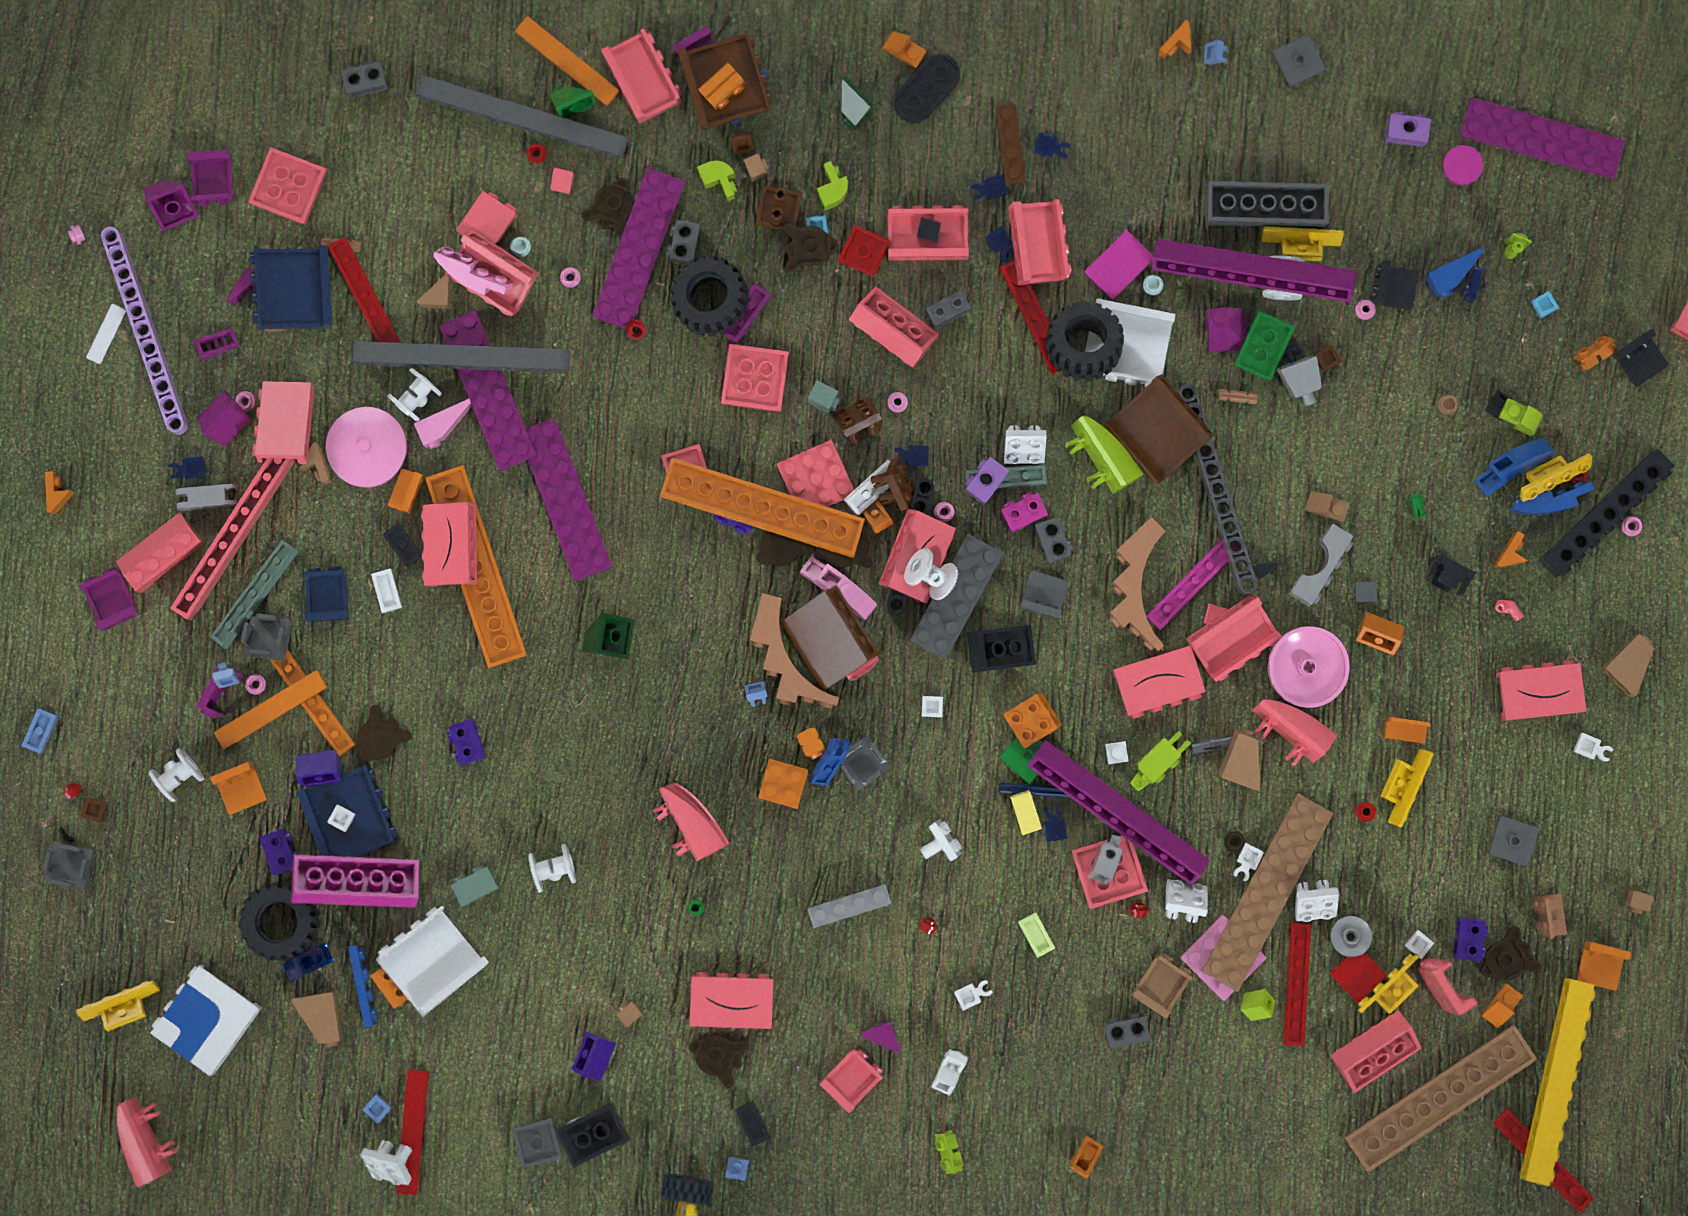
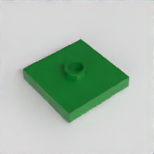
(1018, 758)

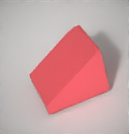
(562, 181)
(1213, 612)

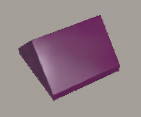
(223, 419)
(882, 1035)

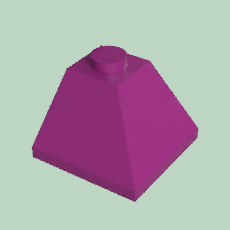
(170, 204)
(1225, 329)

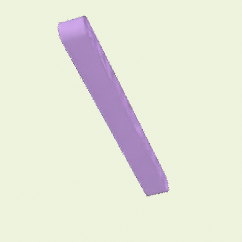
(137, 324)

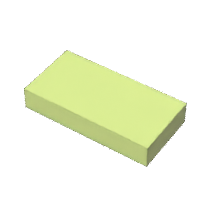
(1036, 935)

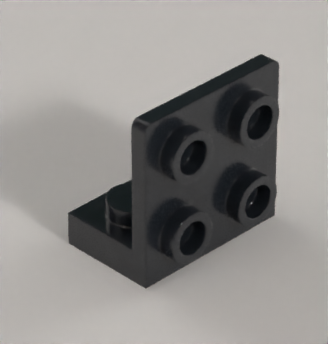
(1641, 358)

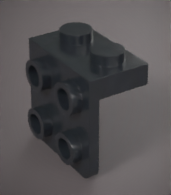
(1394, 286)

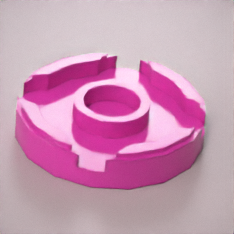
(1462, 165)

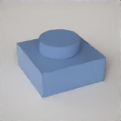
(377, 1108)

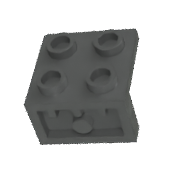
(1044, 595)

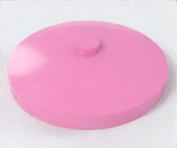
(366, 447)
(1308, 667)

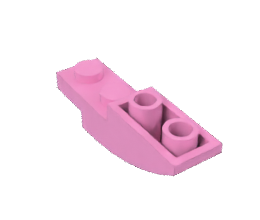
(465, 270)
(827, 577)

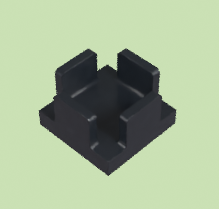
(1449, 574)

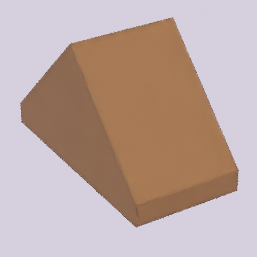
(438, 295)

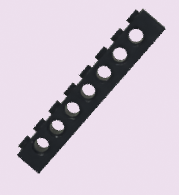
(1552, 558)

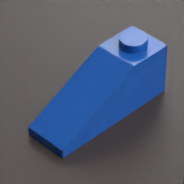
(1447, 277)

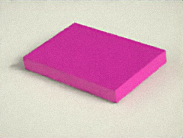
(1119, 265)

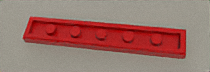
(363, 291)
(1029, 308)
(1297, 984)
(413, 1126)
(1563, 1180)

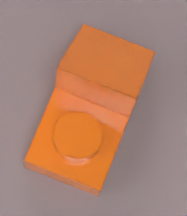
(1180, 38)
(904, 49)
(54, 498)
(877, 517)
(1508, 556)
(1502, 1005)
(1085, 1157)

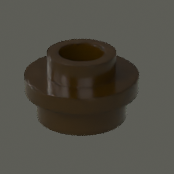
(1241, 841)

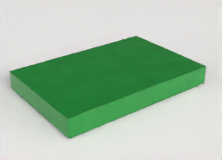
(1264, 346)

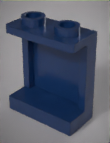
(326, 595)

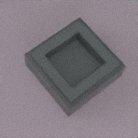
(1365, 592)

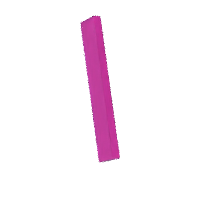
(1190, 585)

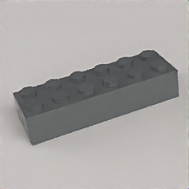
(1266, 204)
(947, 616)

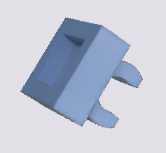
(1214, 52)
(225, 676)
(756, 691)
(737, 1168)

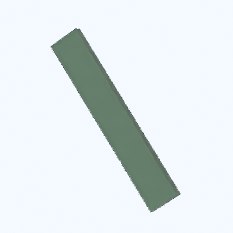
(254, 594)

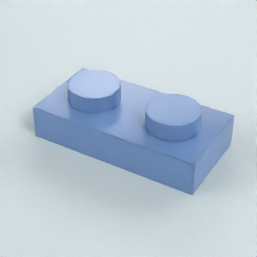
(39, 731)

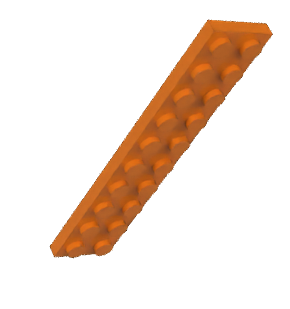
(762, 507)
(487, 599)

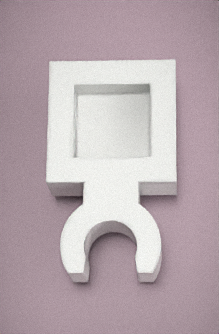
(1589, 747)
(1249, 859)
(969, 996)

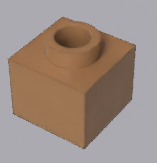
(755, 167)
(1638, 902)
(629, 1013)

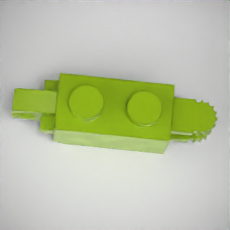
(1157, 761)

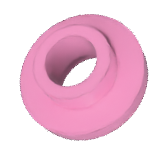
(76, 234)
(570, 271)
(1362, 315)
(240, 400)
(895, 408)
(944, 505)
(1637, 526)
(249, 684)

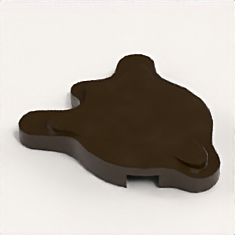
(612, 206)
(808, 246)
(781, 550)
(842, 561)
(378, 737)
(1507, 957)
(718, 1055)

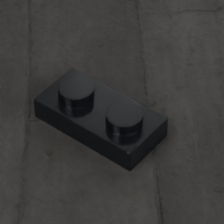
(402, 544)
(752, 1123)

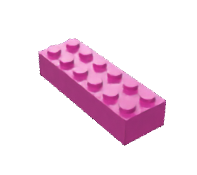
(355, 881)

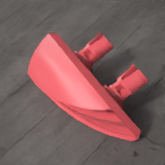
(1298, 728)
(695, 822)
(139, 1144)

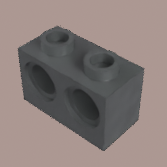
(365, 84)
(689, 243)
(947, 309)
(1047, 541)
(1127, 1036)

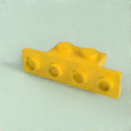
(1302, 242)
(1553, 473)
(1404, 785)
(1395, 990)
(120, 1008)

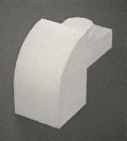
(949, 1071)

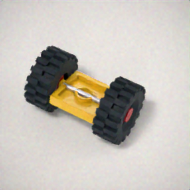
(687, 1192)

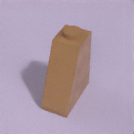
(1630, 664)
(1242, 760)
(321, 1016)

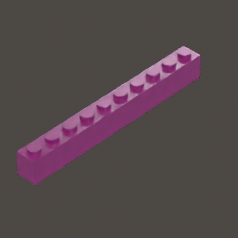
(1254, 270)
(1118, 813)

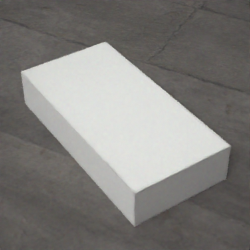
(386, 590)

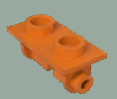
(1587, 356)

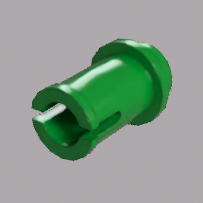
(1417, 503)
(701, 908)

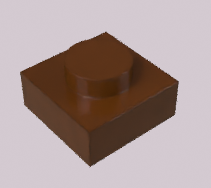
(741, 142)
(1327, 358)
(94, 809)

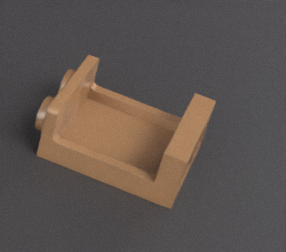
(1162, 985)

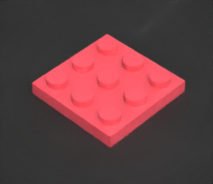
(287, 186)
(755, 378)
(817, 475)
(1126, 881)

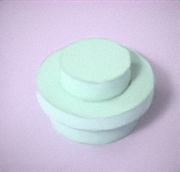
(520, 247)
(1153, 285)

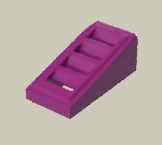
(241, 288)
(219, 350)

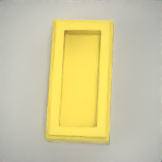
(1025, 812)

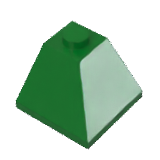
(571, 100)

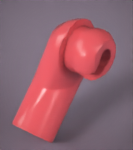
(1507, 606)

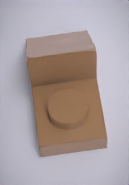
(317, 460)
(1326, 506)

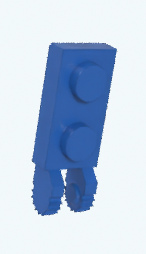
(829, 762)

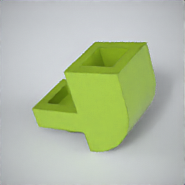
(717, 173)
(835, 191)
(1525, 418)

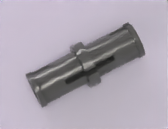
(1210, 744)

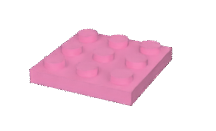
(1200, 951)

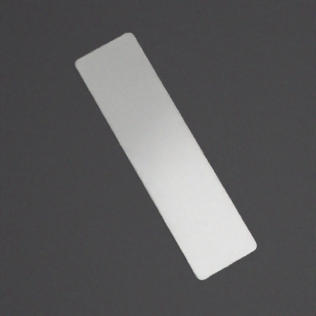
(106, 334)

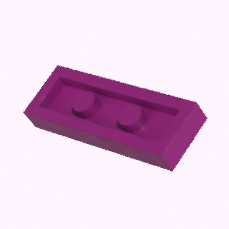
(758, 300)

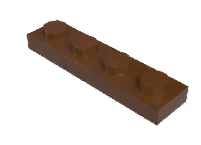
(1010, 144)

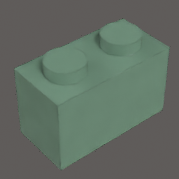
(824, 397)
(475, 885)

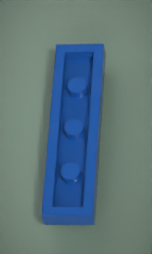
(361, 976)

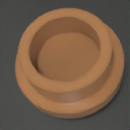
(1447, 404)

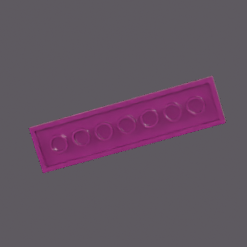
(1542, 138)
(638, 248)
(490, 397)
(566, 502)

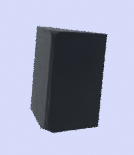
(929, 229)
(1496, 404)
(1264, 569)

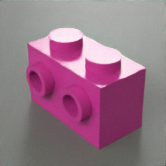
(1024, 512)

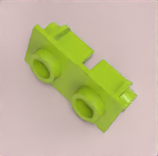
(1516, 244)
(950, 1161)

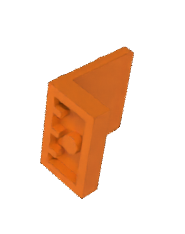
(1032, 719)
(239, 787)
(1601, 965)

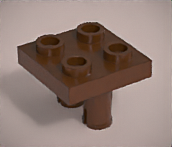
(778, 207)
(857, 417)
(901, 487)

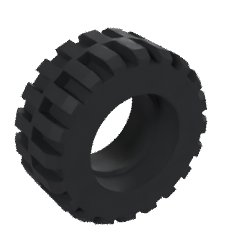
(699, 273)
(1088, 318)
(252, 926)

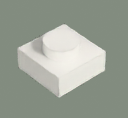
(932, 706)
(1116, 752)
(341, 818)
(1419, 944)

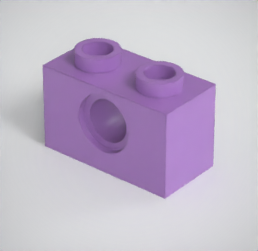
(1396, 134)
(994, 471)

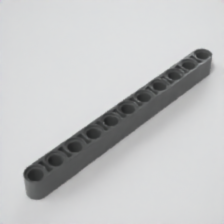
(521, 117)
(461, 357)
(1223, 498)

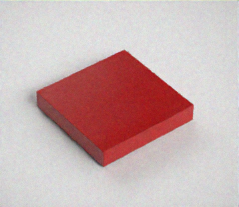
(864, 251)
(1358, 976)

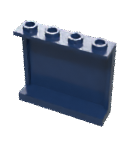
(291, 288)
(359, 795)

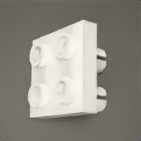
(1025, 445)
(942, 841)
(1186, 899)
(1316, 903)
(388, 1166)

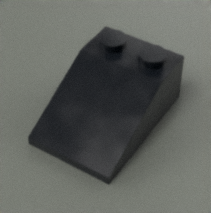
(1001, 648)
(593, 1134)

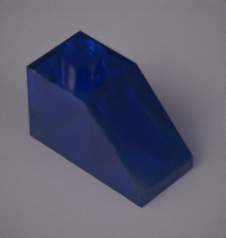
(307, 962)

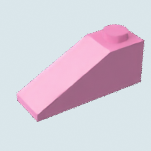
(438, 426)

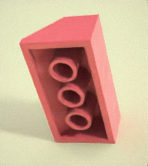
(893, 326)
(159, 553)
(1376, 1051)

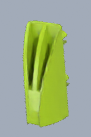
(1107, 453)

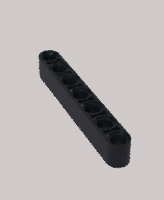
(918, 497)

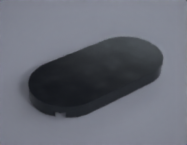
(927, 88)

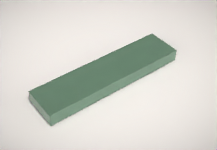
(1017, 477)

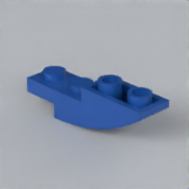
(1514, 462)
(1547, 504)

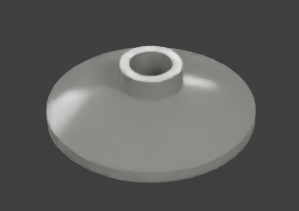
(1362, 935)

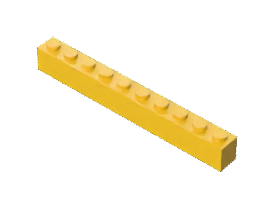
(1557, 1082)

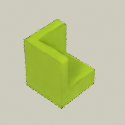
(1258, 1005)

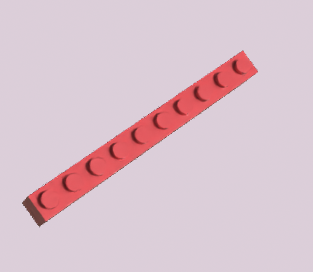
(231, 537)

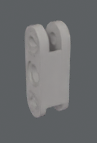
(206, 497)

